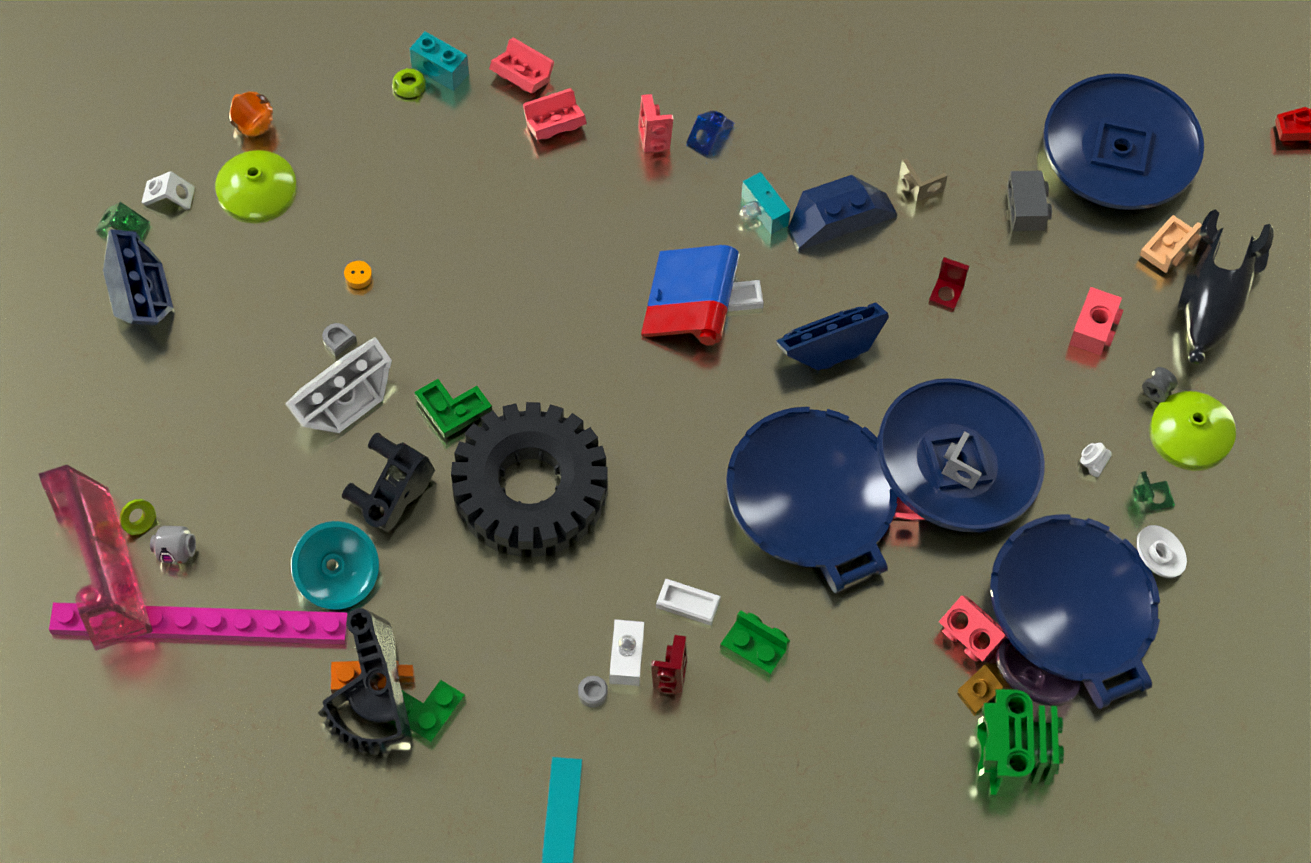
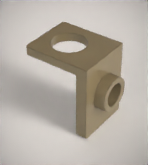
(913, 183)

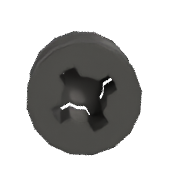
(1159, 384)

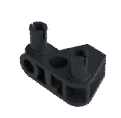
(408, 478)

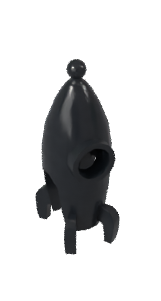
(1217, 296)

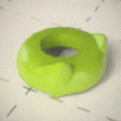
(412, 90)
(144, 523)

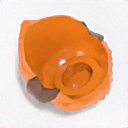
(251, 113)

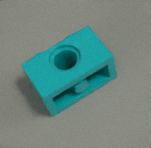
(439, 61)

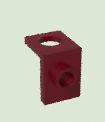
(951, 277)

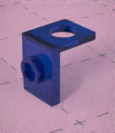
(712, 123)

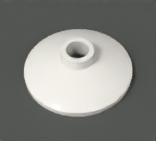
(1161, 551)

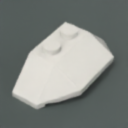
(343, 390)

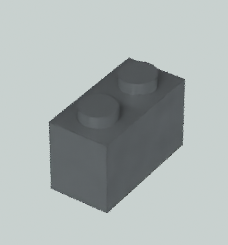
(1028, 200)

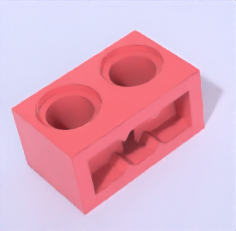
(978, 623)

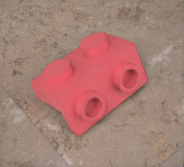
(523, 66)
(553, 114)

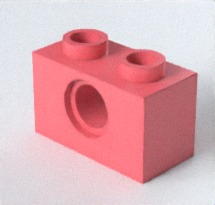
(1097, 307)

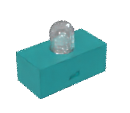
(764, 203)

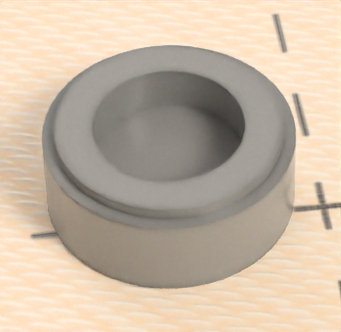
(592, 691)

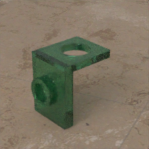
(123, 218)
(1144, 494)

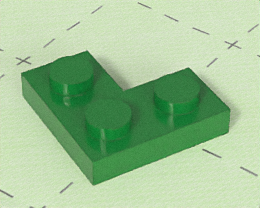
(448, 413)
(431, 717)

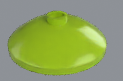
(257, 195)
(1189, 441)

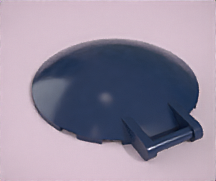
(812, 492)
(1077, 603)

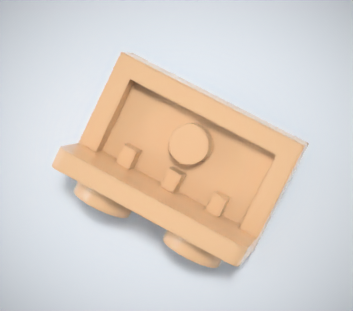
(1171, 243)

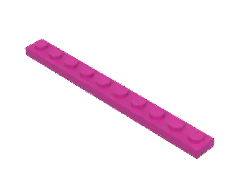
(223, 624)

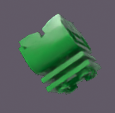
(1016, 744)

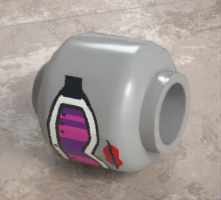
(173, 544)

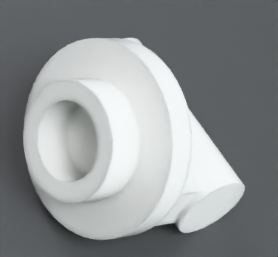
(1095, 458)

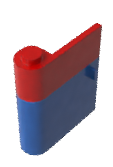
(691, 292)

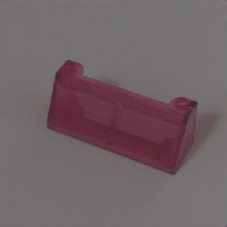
(113, 602)

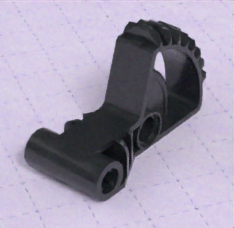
(377, 660)

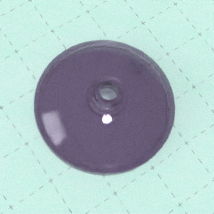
(1037, 683)

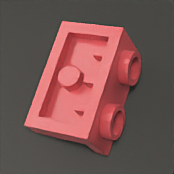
(654, 128)

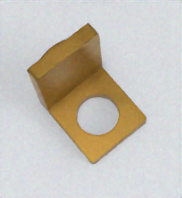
(982, 686)

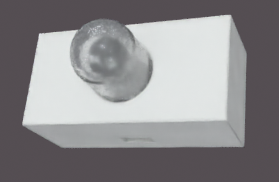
(626, 652)

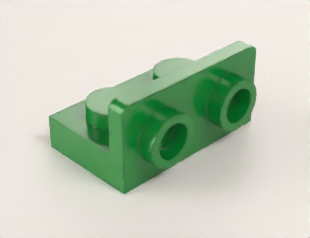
(756, 643)

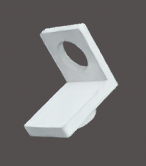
(165, 187)

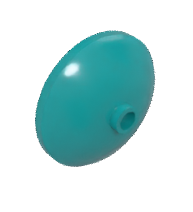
(355, 565)

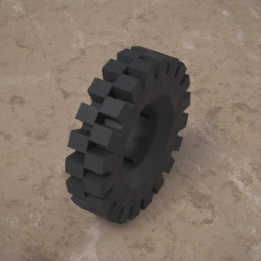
(519, 437)

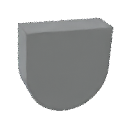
(338, 338)

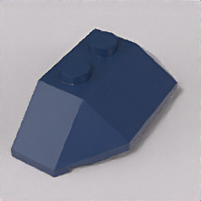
(838, 210)
(135, 280)
(835, 337)

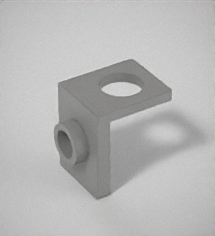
(954, 464)

